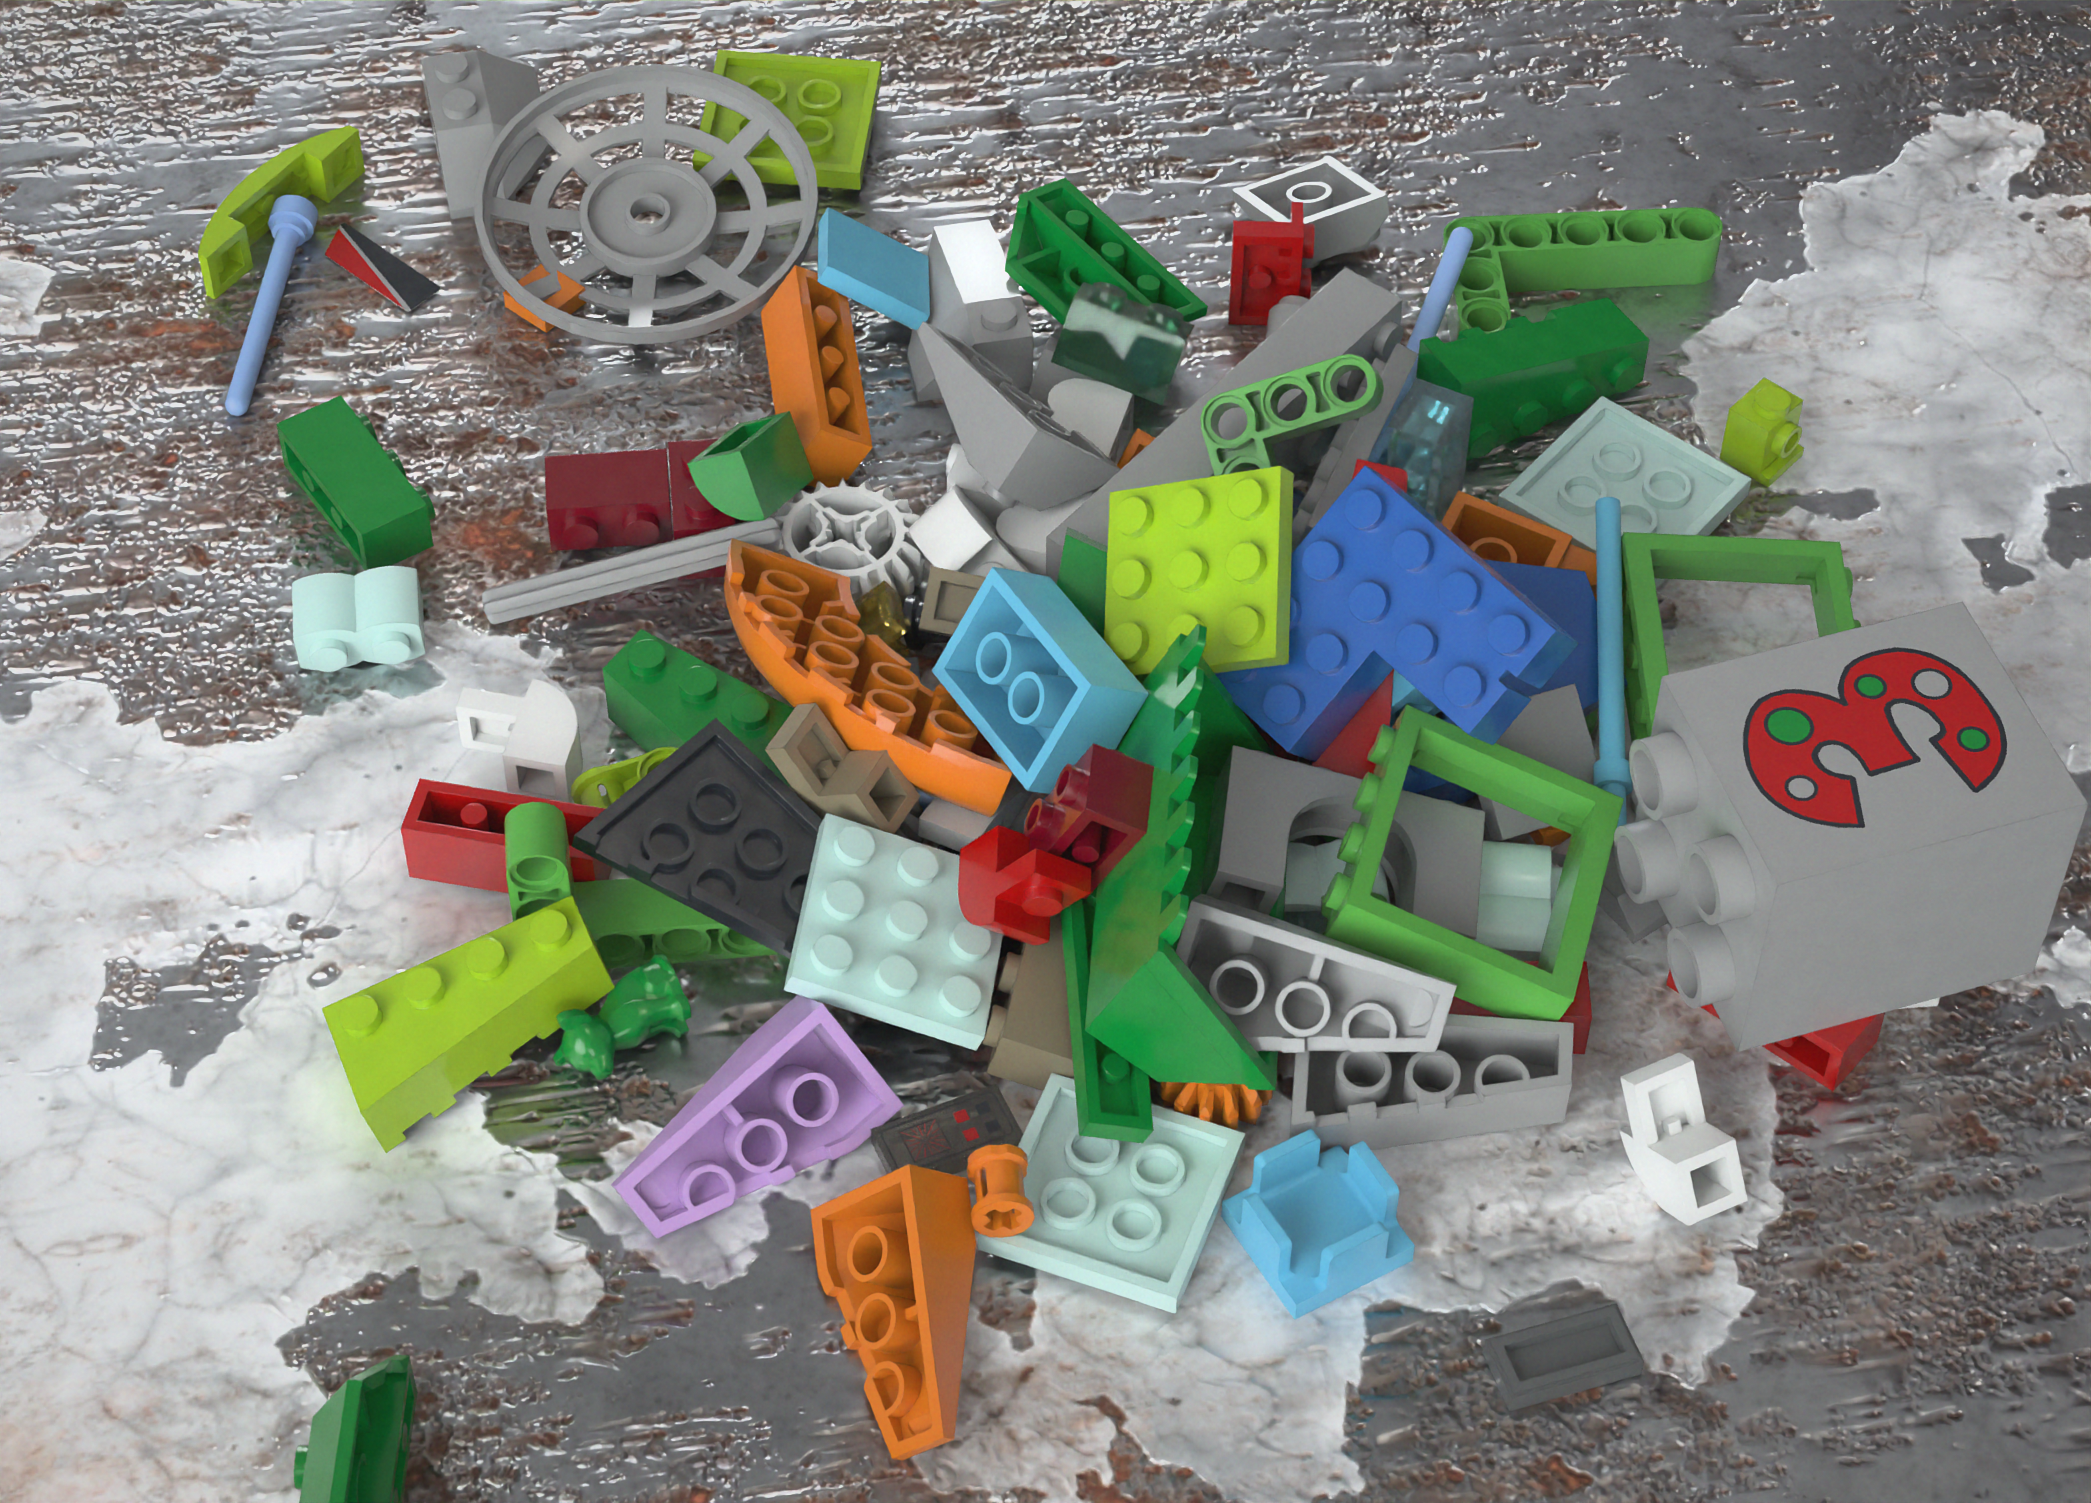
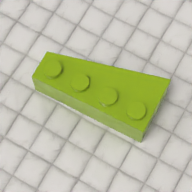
(462, 1014)

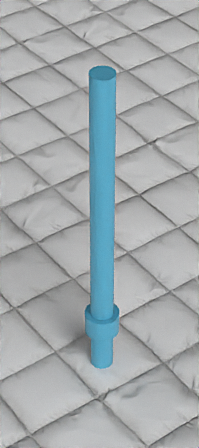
(1612, 768)

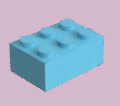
(1036, 677)

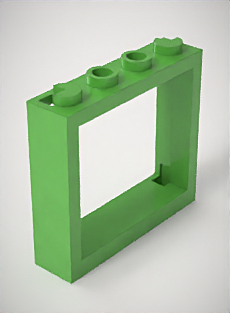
(1715, 559)
(1514, 780)

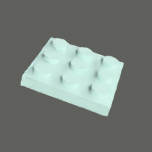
(1617, 454)
(890, 936)
(1120, 1209)

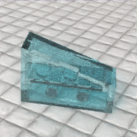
(1430, 443)

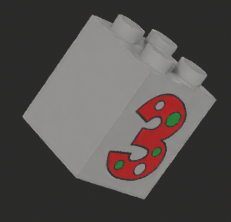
(1848, 826)

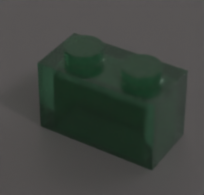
(1123, 341)

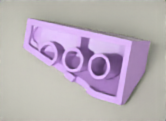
(769, 1111)

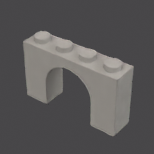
(1270, 800)

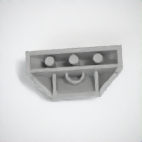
(468, 106)

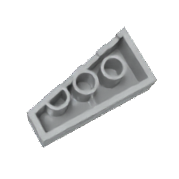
(1479, 1081)

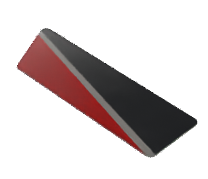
(379, 268)

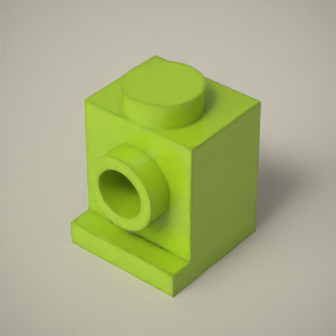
(1763, 432)

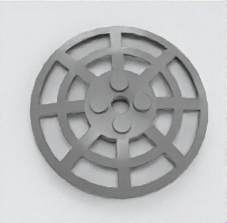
(641, 186)

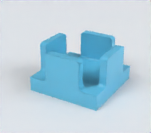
(1318, 1221)

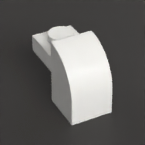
(961, 537)
(531, 732)
(1673, 1149)

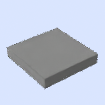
(1552, 733)

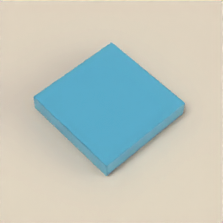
(873, 269)

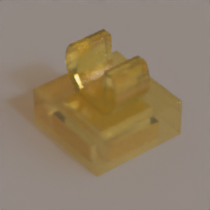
(883, 616)

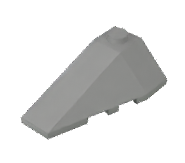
(975, 304)
(1008, 432)
(1308, 990)

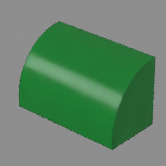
(753, 468)

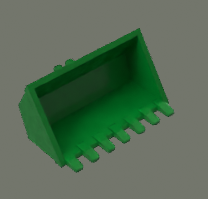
(1139, 988)

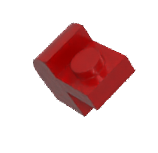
(1015, 889)

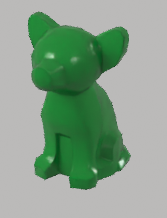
(636, 1009)

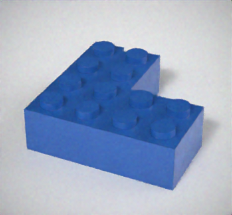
(1400, 592)

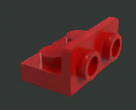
(1268, 265)

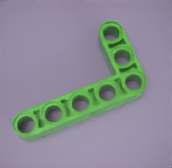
(1576, 254)
(1264, 423)
(623, 914)

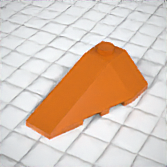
(903, 1279)

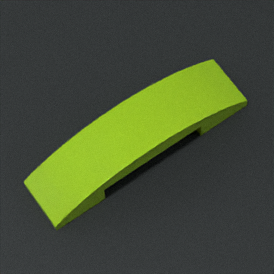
(314, 166)

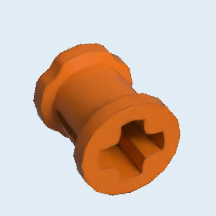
(999, 1190)

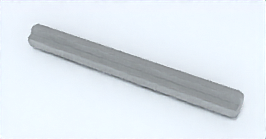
(625, 571)

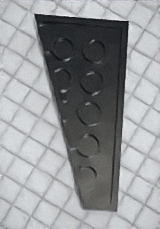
(715, 837)

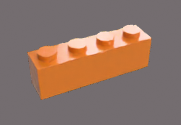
(817, 374)

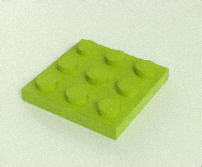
(823, 97)
(1202, 556)

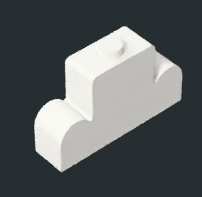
(1082, 405)

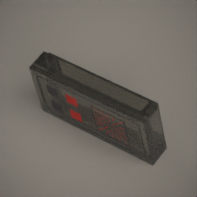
(947, 1132)

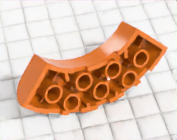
(807, 644)

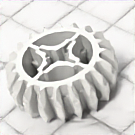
(849, 532)

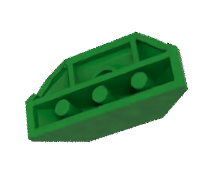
(1070, 241)
(361, 1439)

